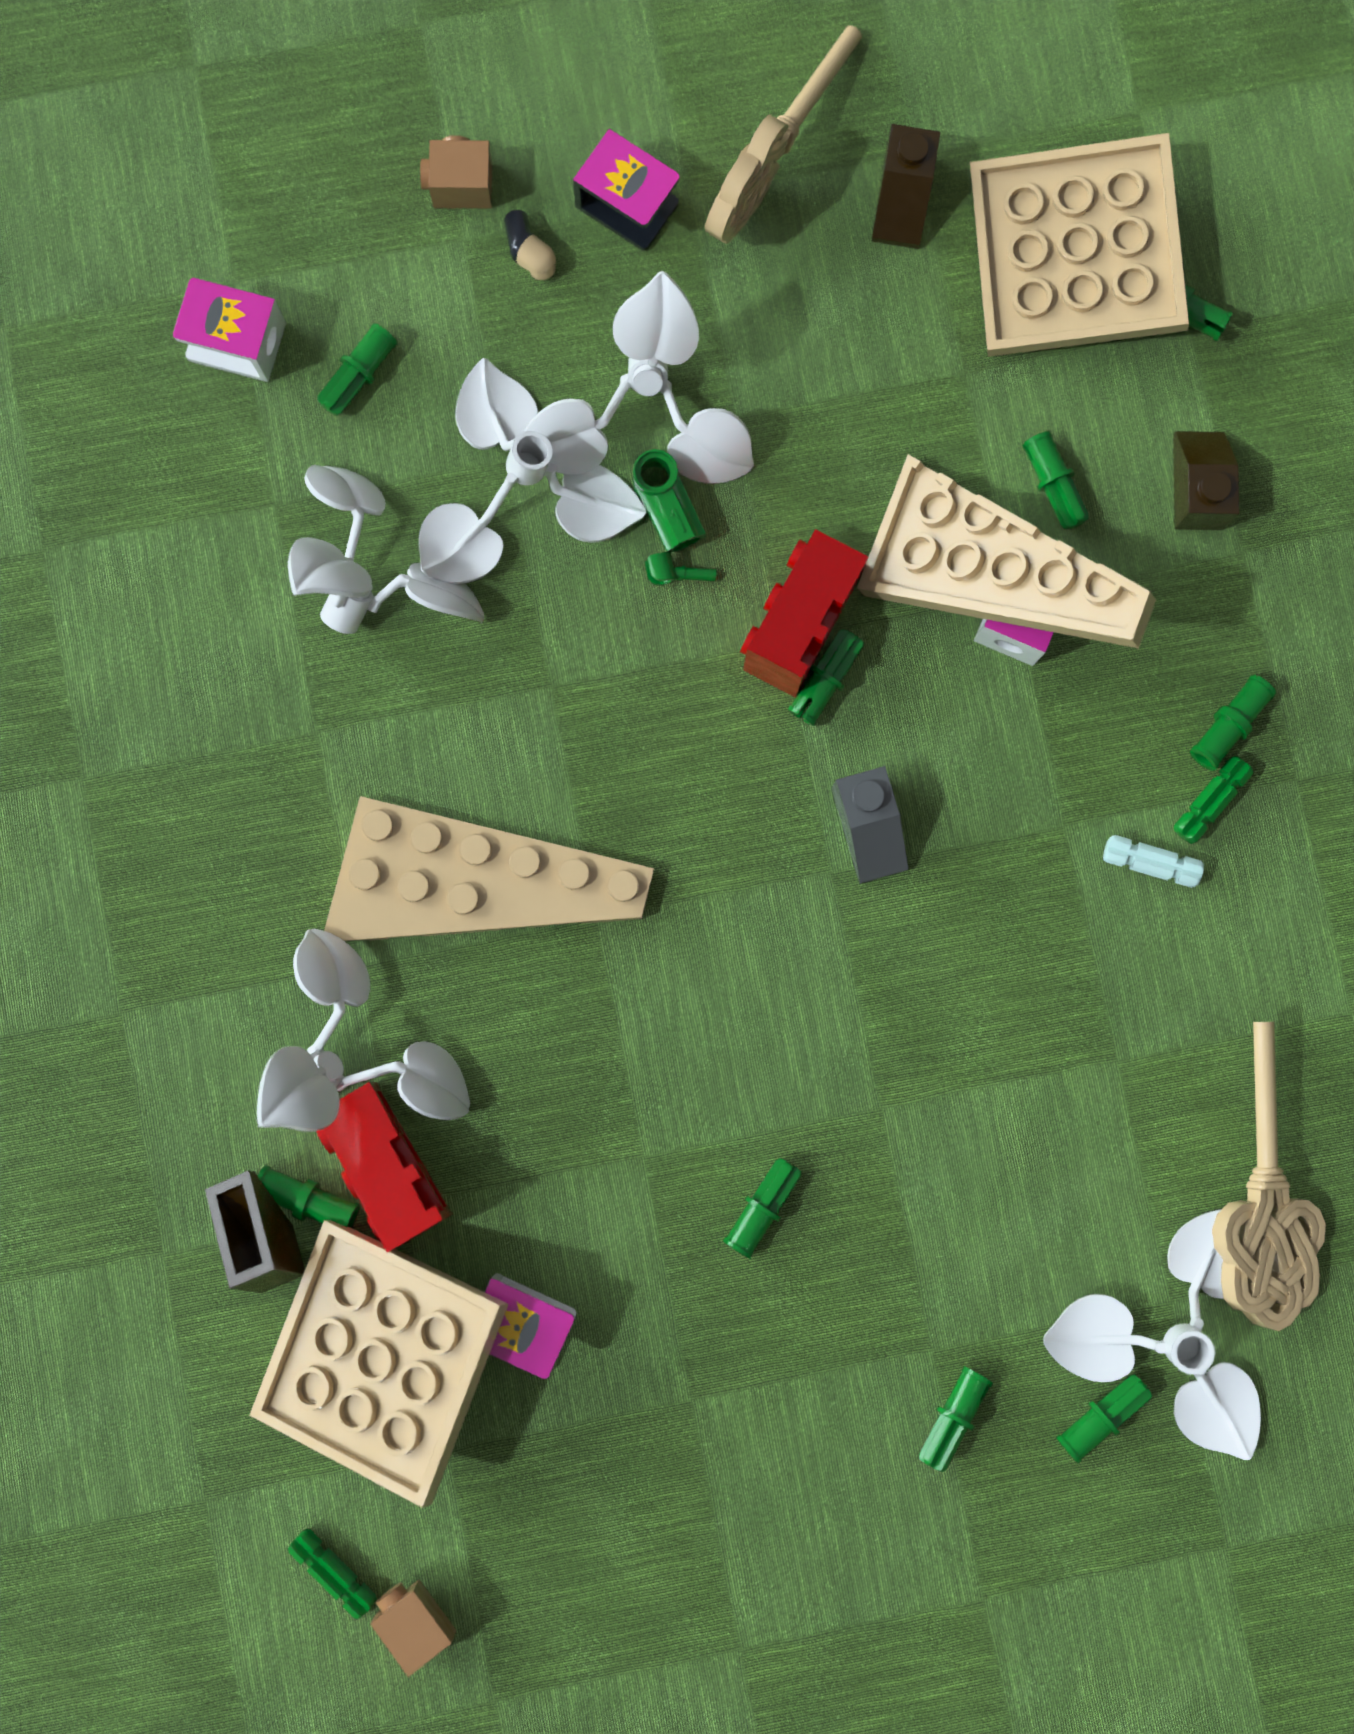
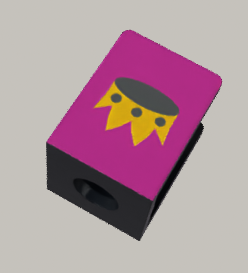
(626, 190)

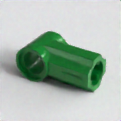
(667, 504)

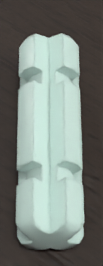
(1153, 861)

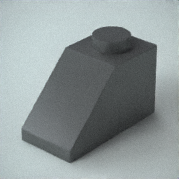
(871, 824)

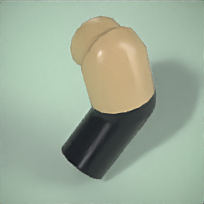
(527, 248)

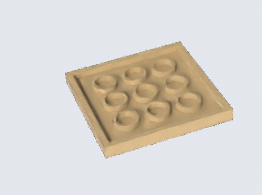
(1079, 245)
(378, 1362)

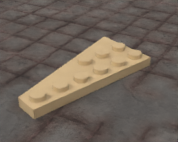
(983, 562)
(448, 876)

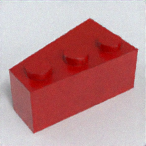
(802, 612)
(383, 1168)

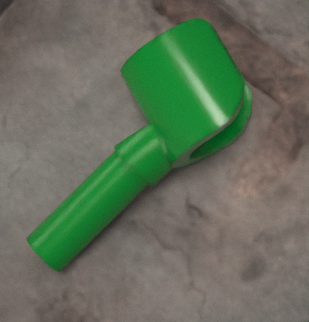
(662, 571)

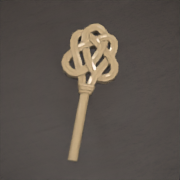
(758, 162)
(1269, 1238)

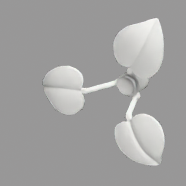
(653, 331)
(493, 411)
(323, 568)
(303, 1085)
(1096, 1342)

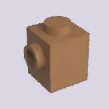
(458, 173)
(412, 1625)

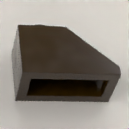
(905, 186)
(1204, 481)
(253, 1235)

